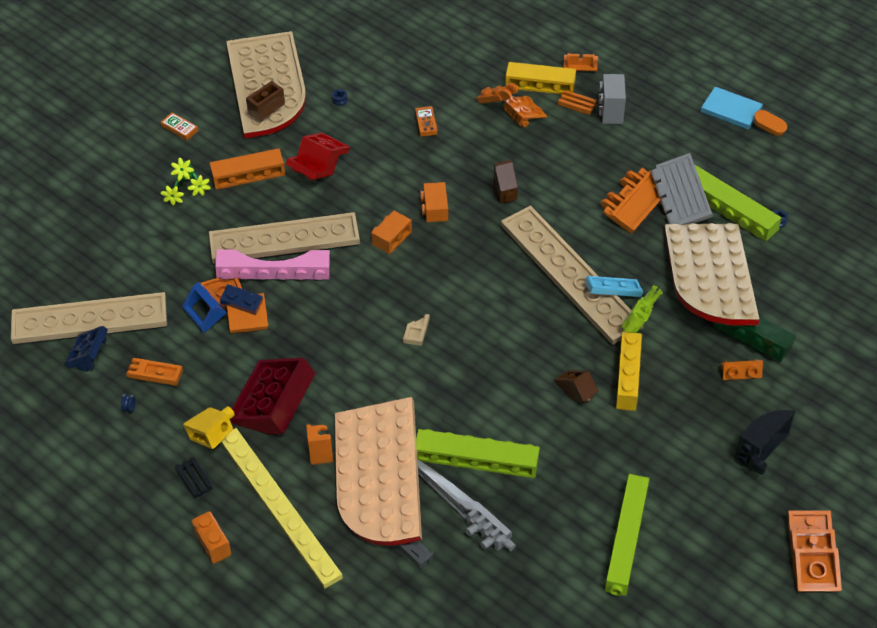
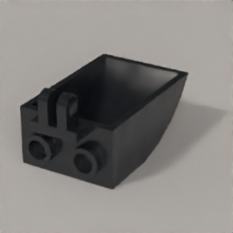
(762, 438)

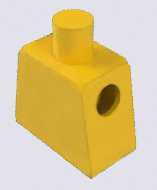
(210, 426)

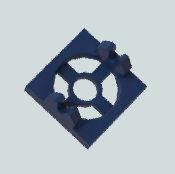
(94, 339)

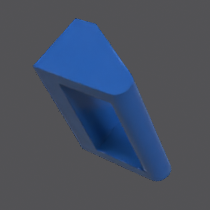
(215, 313)

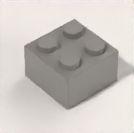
(612, 98)

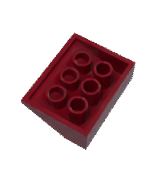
(272, 394)

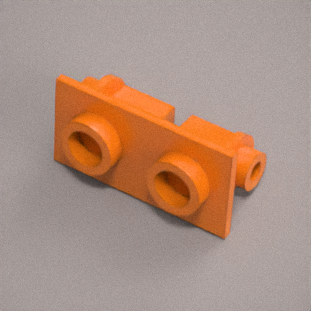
(587, 63)
(742, 369)

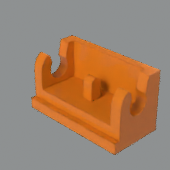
(319, 445)

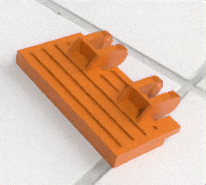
(633, 202)

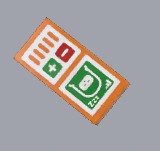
(179, 126)

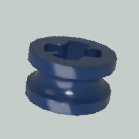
(339, 97)
(784, 215)
(128, 403)

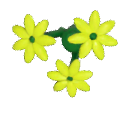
(184, 171)

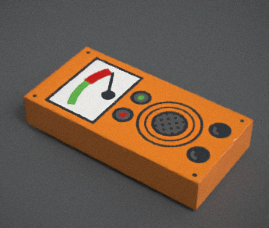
(426, 121)

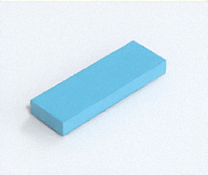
(613, 286)

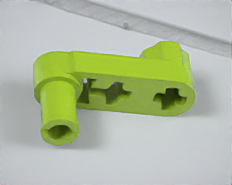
(641, 311)

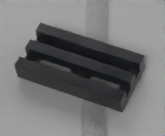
(187, 465)

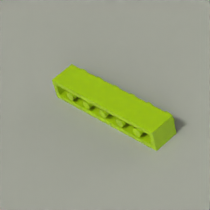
(739, 207)
(477, 453)

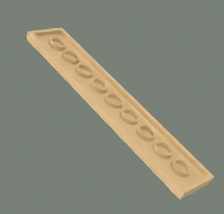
(566, 271)

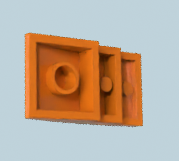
(814, 551)

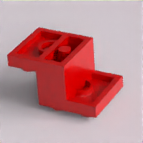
(317, 156)

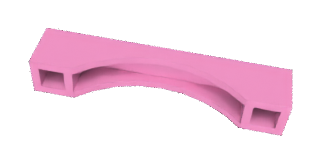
(311, 265)

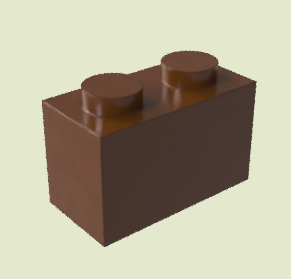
(265, 101)

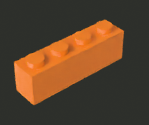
(247, 168)

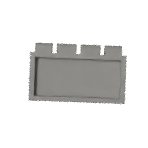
(681, 191)

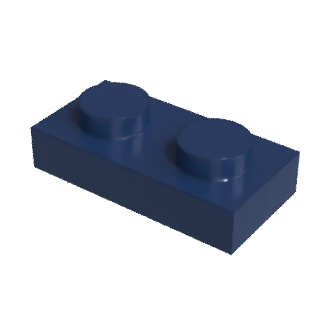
(241, 299)

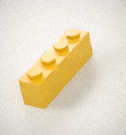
(541, 78)
(629, 371)

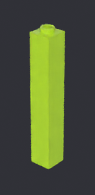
(627, 535)

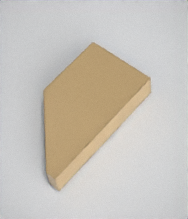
(416, 331)

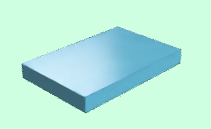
(731, 107)

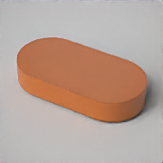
(770, 122)

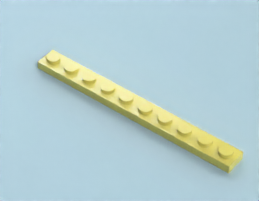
(281, 509)

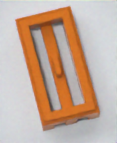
(574, 101)

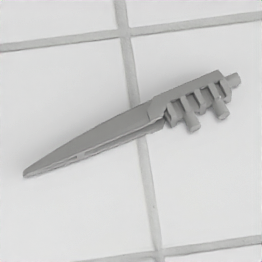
(477, 516)

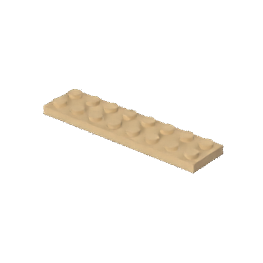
(287, 236)
(79, 317)

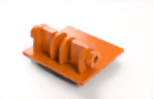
(523, 109)

